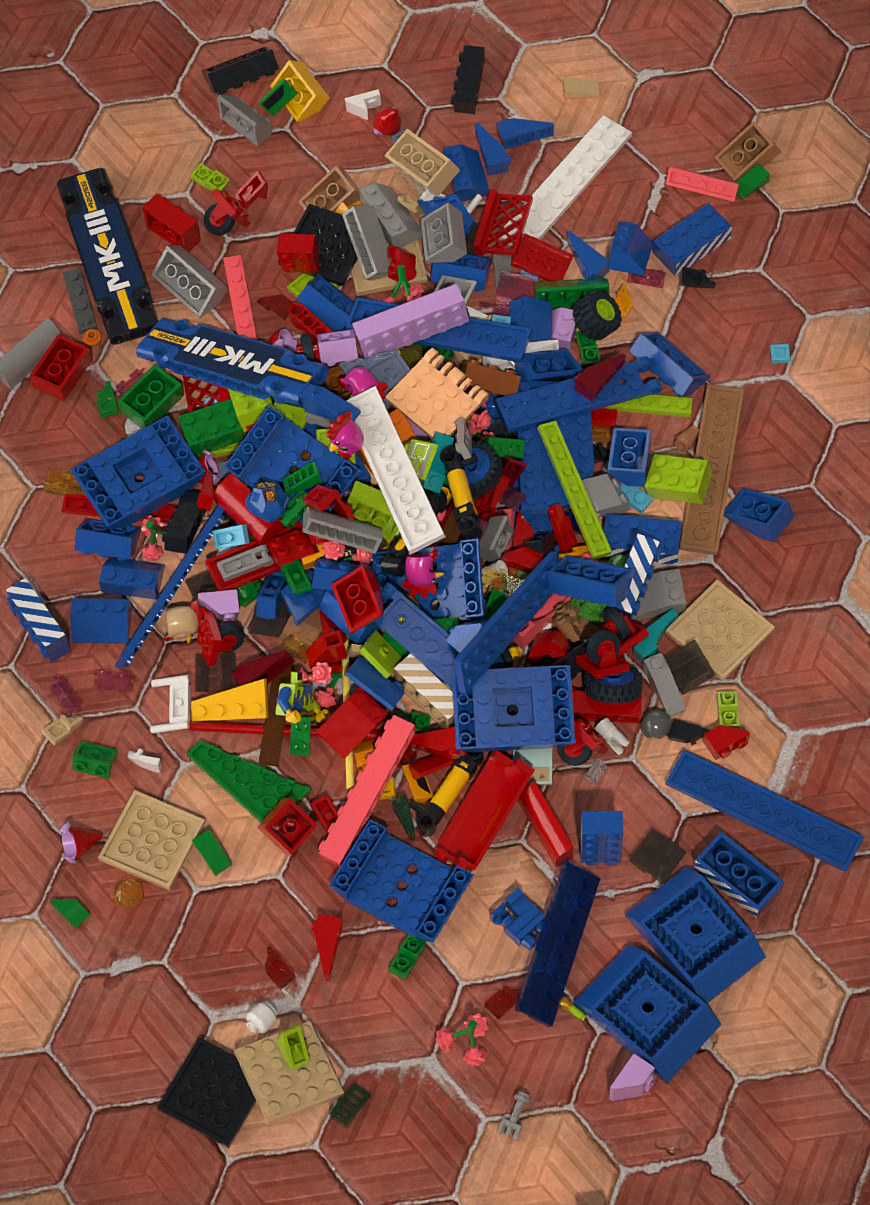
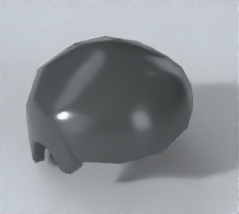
(656, 724)

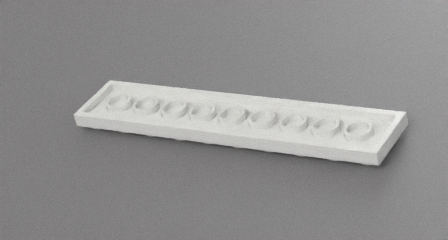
(572, 177)
(395, 473)

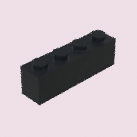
(469, 79)
(184, 524)

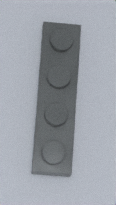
(79, 300)

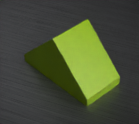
(293, 1047)

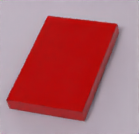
(541, 259)

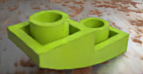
(209, 178)
(728, 708)

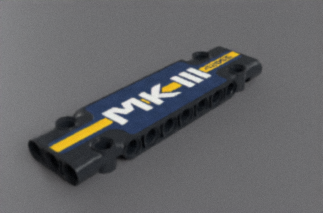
(107, 255)

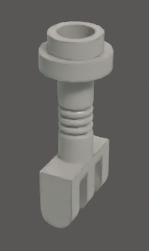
(522, 1098)

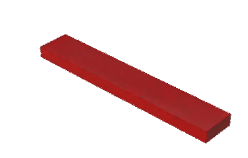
(82, 506)

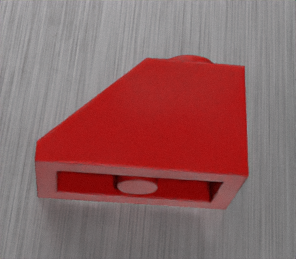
(522, 559)

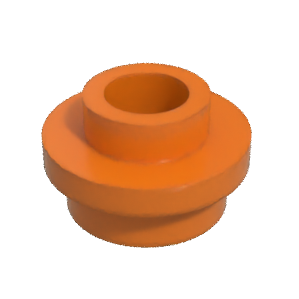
(92, 342)

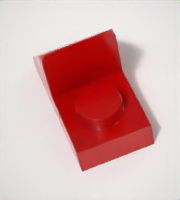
(252, 189)

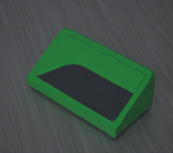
(278, 97)

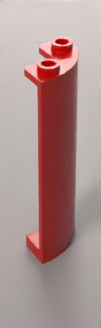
(483, 811)

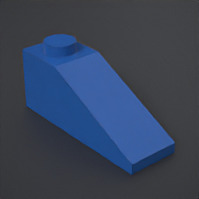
(522, 131)
(492, 152)
(589, 261)
(325, 404)
(269, 596)

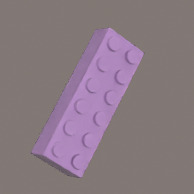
(411, 321)

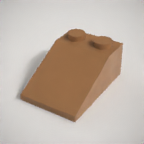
(747, 151)
(332, 191)
(305, 632)

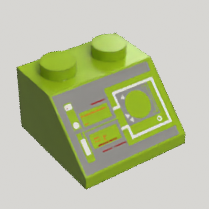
(421, 456)

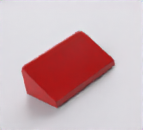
(429, 766)

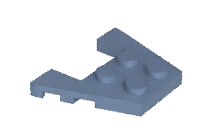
(385, 366)

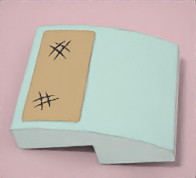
(540, 760)

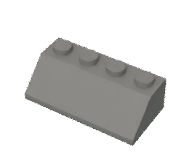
(394, 218)
(189, 280)

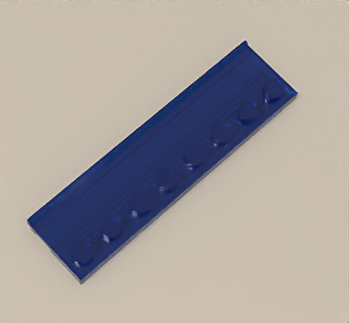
(557, 944)

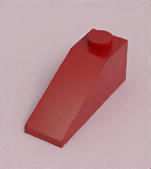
(438, 742)
(327, 936)

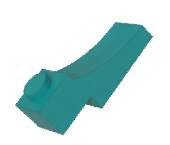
(437, 470)
(649, 645)

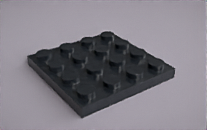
(333, 241)
(210, 1094)

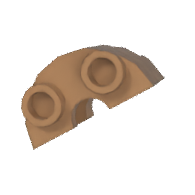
(567, 621)

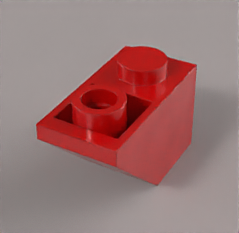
(327, 649)
(724, 740)

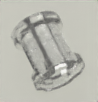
(595, 772)

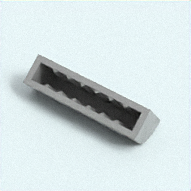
(368, 241)
(26, 354)
(341, 530)

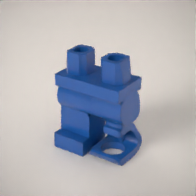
(527, 919)

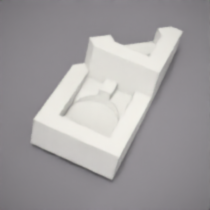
(149, 763)

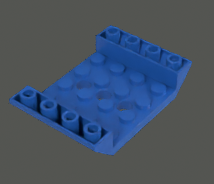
(277, 447)
(458, 589)
(376, 868)

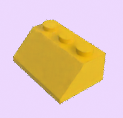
(310, 94)

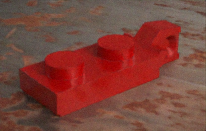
(562, 529)

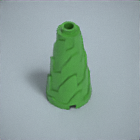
(593, 611)

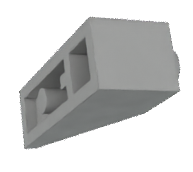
(663, 684)

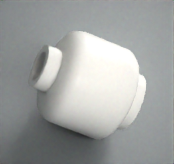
(261, 1018)

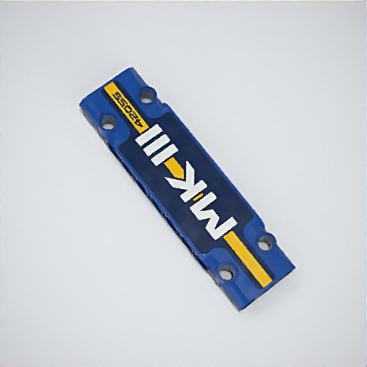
(231, 361)

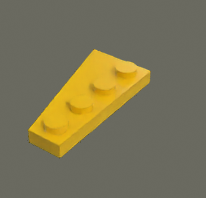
(237, 703)

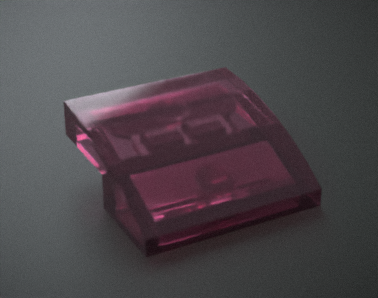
(514, 286)

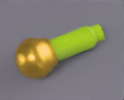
(566, 1004)

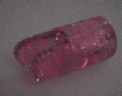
(503, 310)

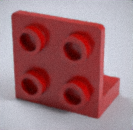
(324, 497)

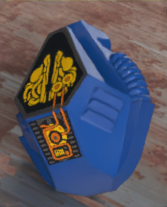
(267, 501)

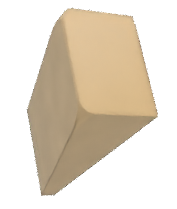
(580, 88)

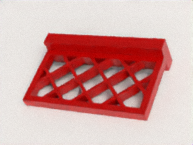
(489, 223)
(223, 394)

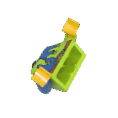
(297, 700)

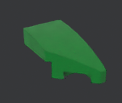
(106, 401)
(71, 911)

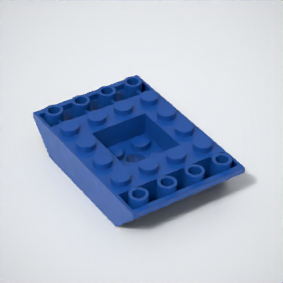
(153, 452)
(542, 703)
(702, 961)
(662, 1037)

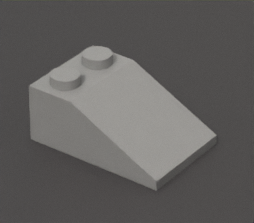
(663, 594)

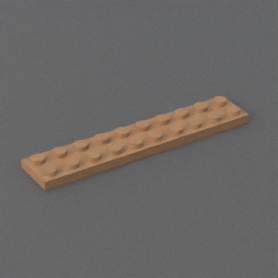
(717, 445)

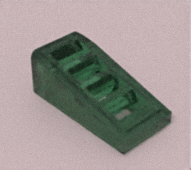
(402, 811)
(346, 1121)

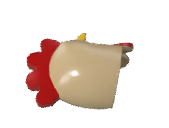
(184, 620)

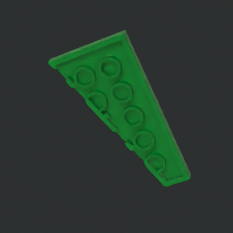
(247, 783)

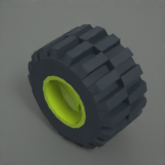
(597, 315)

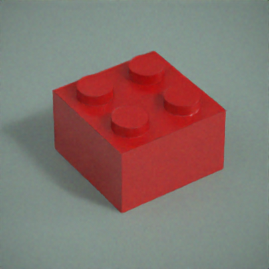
(298, 253)
(287, 826)

